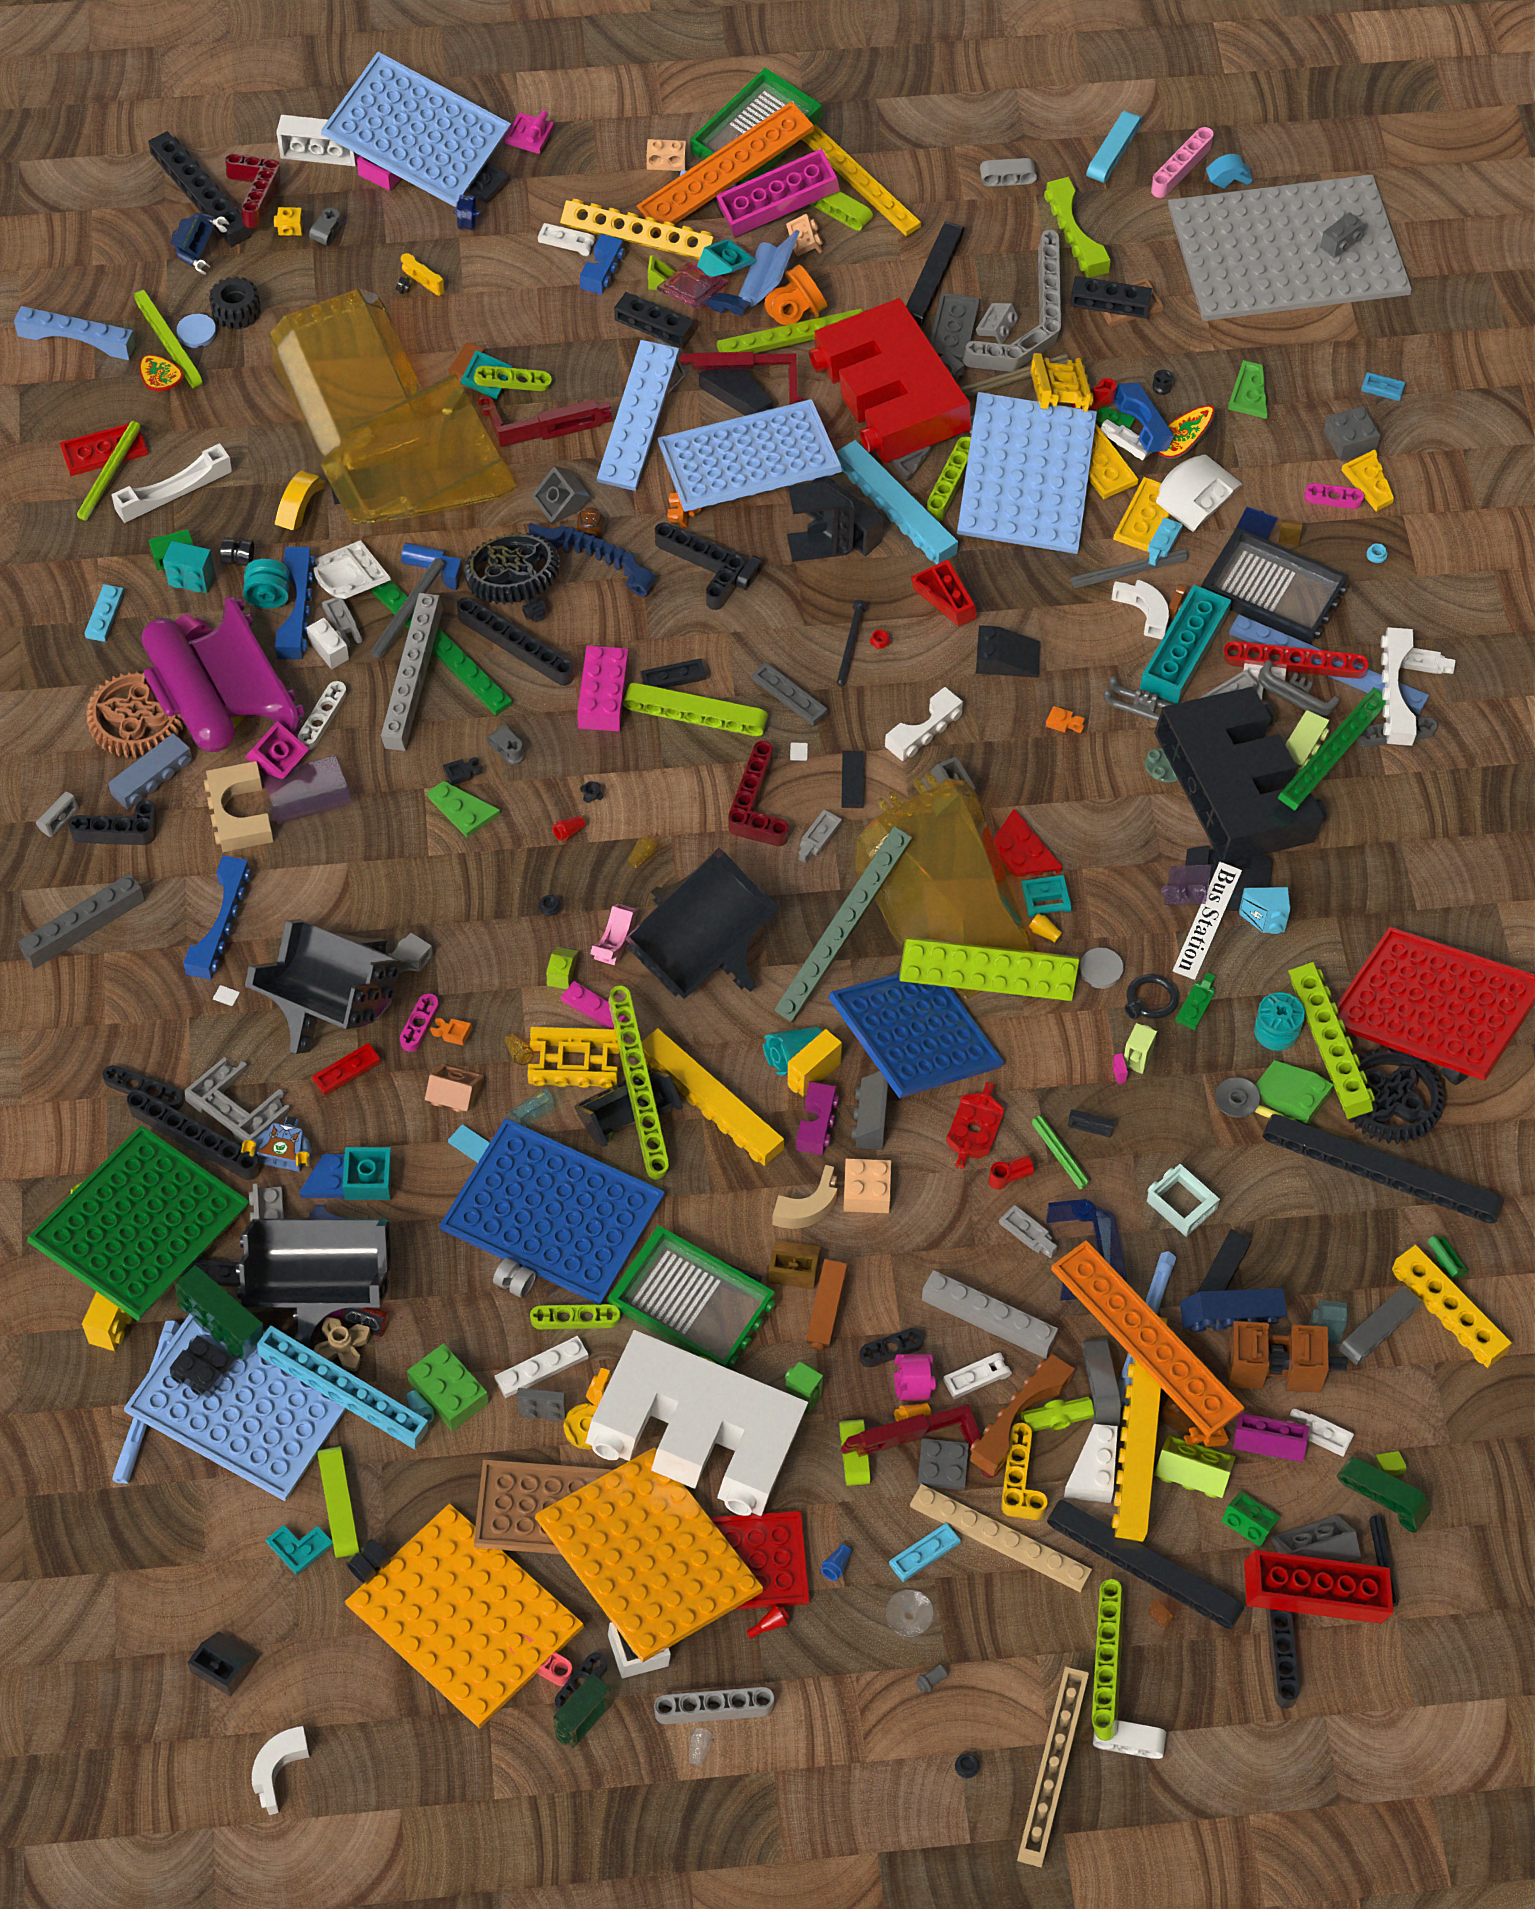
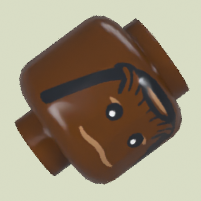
(590, 522)

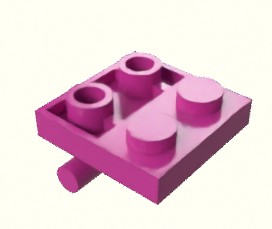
(529, 132)

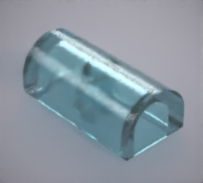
(532, 1108)

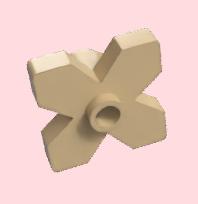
(342, 1343)

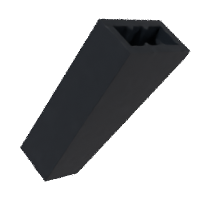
(736, 390)

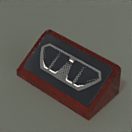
(370, 1317)

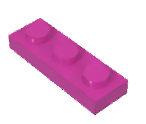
(589, 1005)

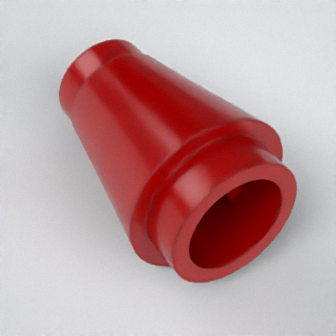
(568, 827)

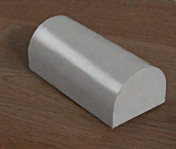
(57, 814)

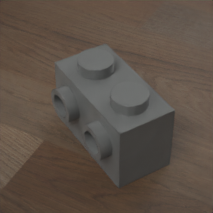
(1342, 235)

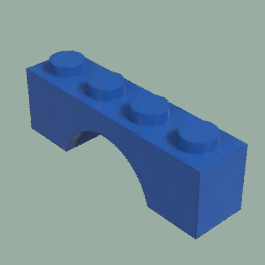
(1133, 400)

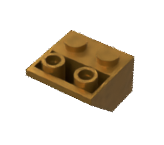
(794, 1264)

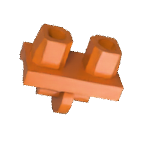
(678, 514)

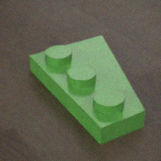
(1248, 392)

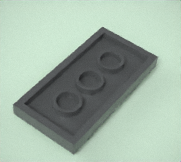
(954, 324)

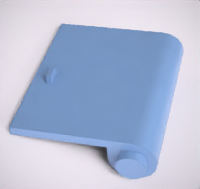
(767, 270)

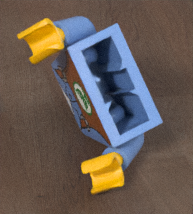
(281, 1146)

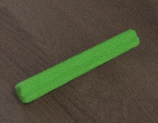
(1060, 1152)

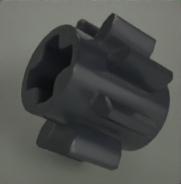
(534, 609)

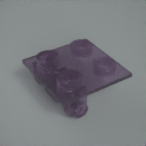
(1187, 885)

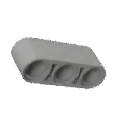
(1008, 172)

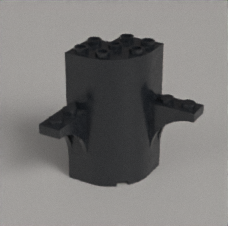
(702, 926)
(327, 978)
(314, 1266)

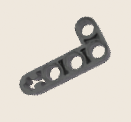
(1102, 1382)

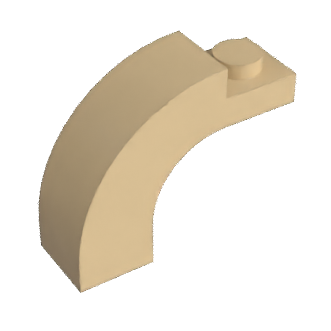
(808, 1211)

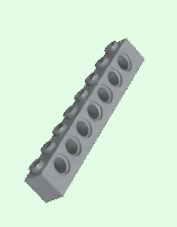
(412, 672)

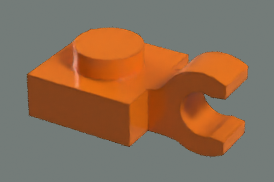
(1062, 719)
(1218, 1439)

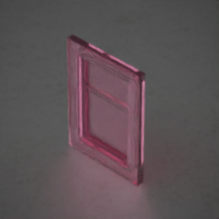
(692, 285)

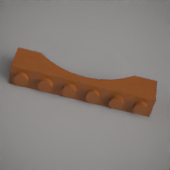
(1048, 1382)

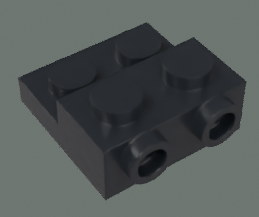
(201, 1367)

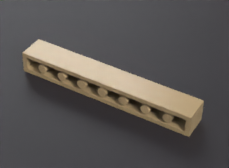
(1053, 1767)

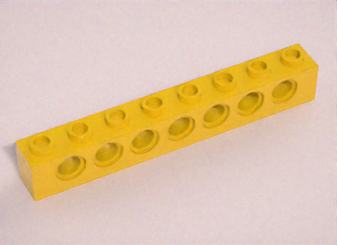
(574, 208)

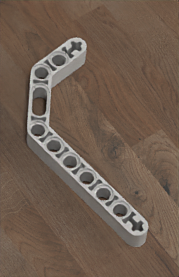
(1013, 356)

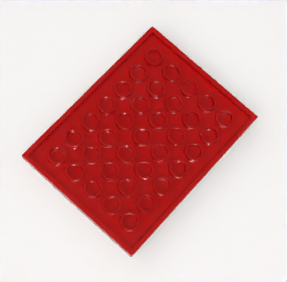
(1437, 1003)

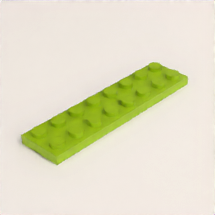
(988, 968)

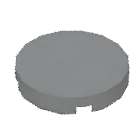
(1101, 967)

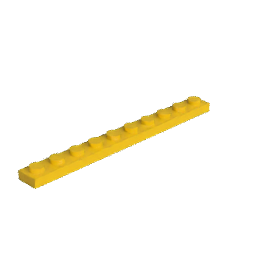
(863, 182)

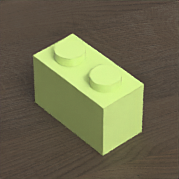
(1139, 1047)

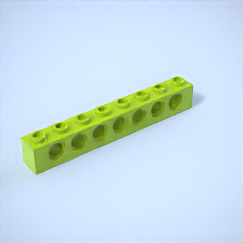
(1354, 1102)

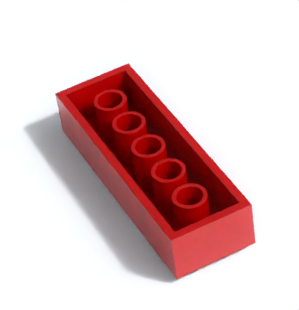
(1318, 1586)

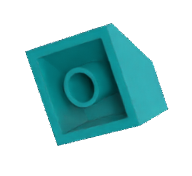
(723, 258)

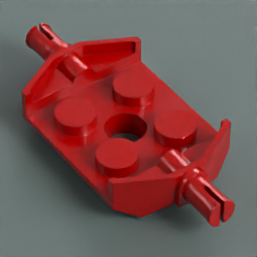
(977, 1110)

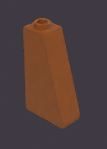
(827, 1304)

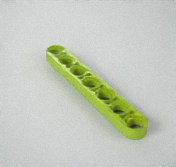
(168, 338)

